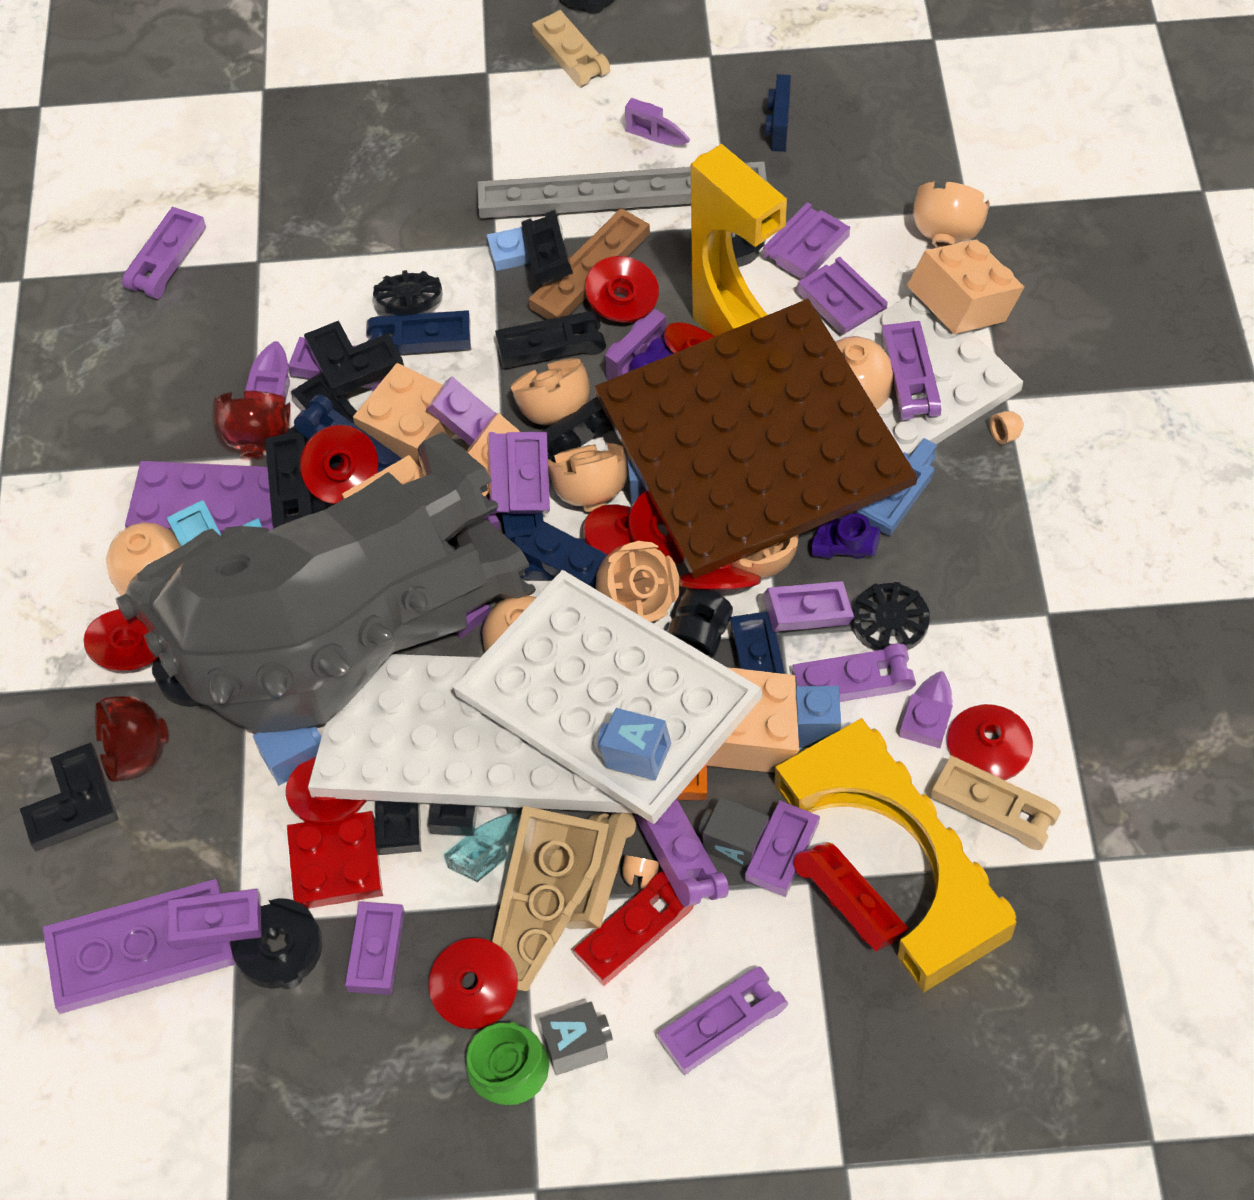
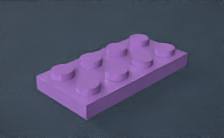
(230, 492)
(125, 951)

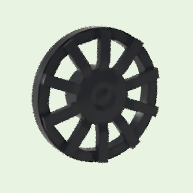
(407, 293)
(890, 616)

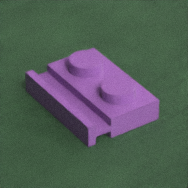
(806, 241)
(841, 295)
(519, 472)

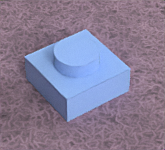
(508, 248)

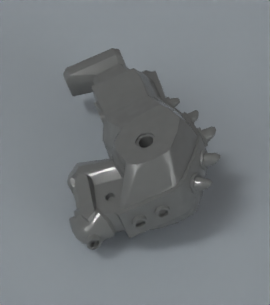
(304, 614)

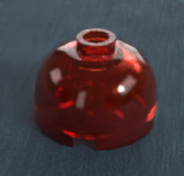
(249, 420)
(129, 736)

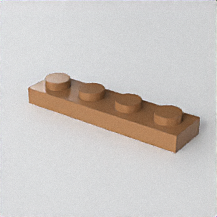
(615, 238)

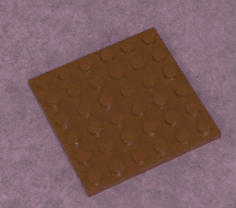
(753, 437)

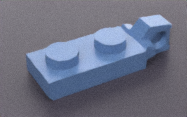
(891, 510)

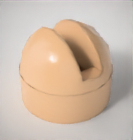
(1006, 426)
(639, 867)

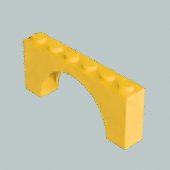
(726, 200)
(860, 773)

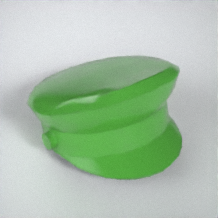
(507, 1064)

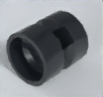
(701, 619)

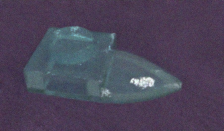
(484, 851)

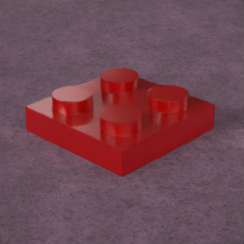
(334, 861)

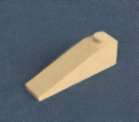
(546, 881)

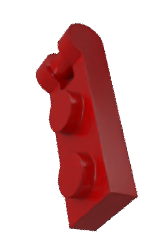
(851, 895)
(631, 930)

